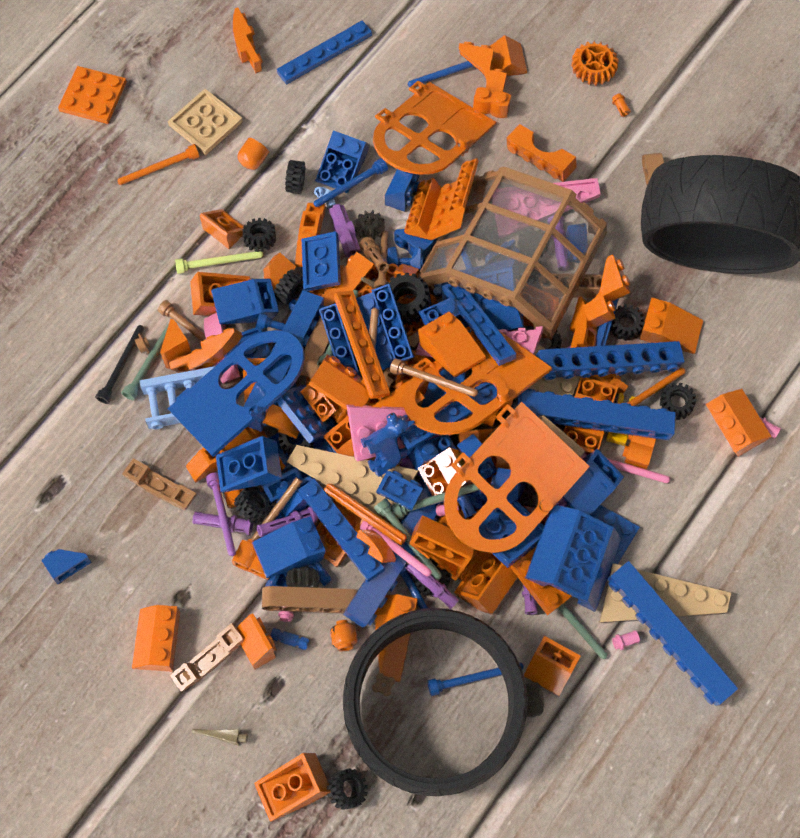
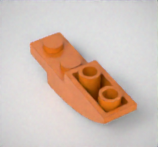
(244, 41)
(310, 226)
(584, 332)
(211, 353)

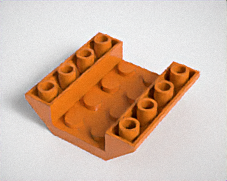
(438, 208)

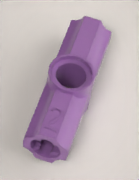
(345, 230)

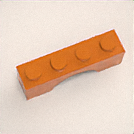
(557, 164)

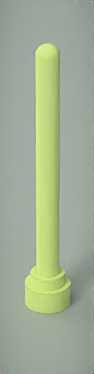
(183, 265)

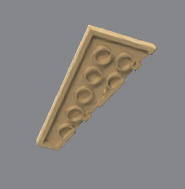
(345, 473)
(680, 596)

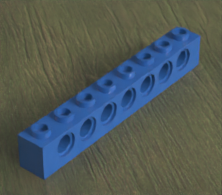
(652, 352)

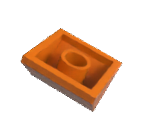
(508, 56)
(222, 227)
(174, 344)

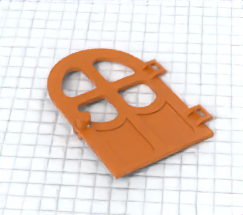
(442, 114)
(509, 379)
(534, 457)

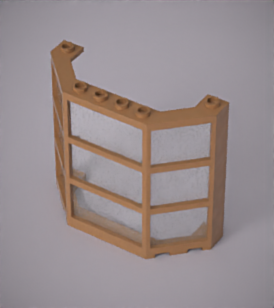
(519, 246)

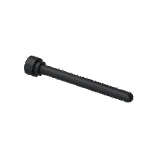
(105, 394)

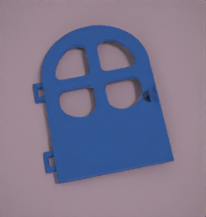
(214, 412)

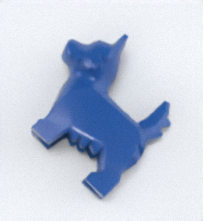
(385, 445)

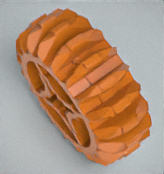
(594, 69)

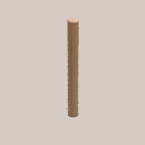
(280, 504)

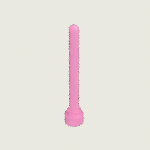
(637, 471)
(400, 551)

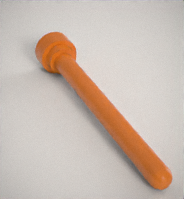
(191, 153)
(658, 386)

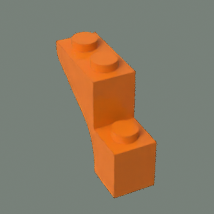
(482, 59)
(613, 286)

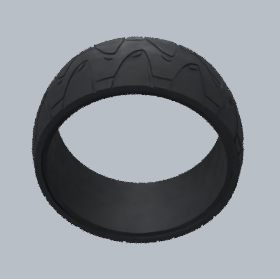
(723, 214)
(481, 634)

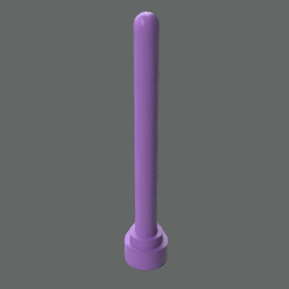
(213, 482)

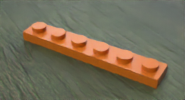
(361, 344)

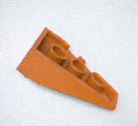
(393, 656)

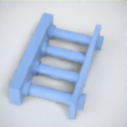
(170, 384)

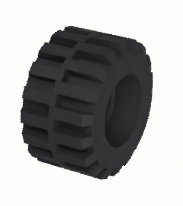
(410, 285)

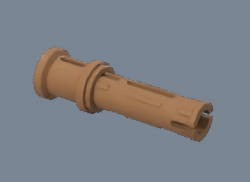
(372, 252)

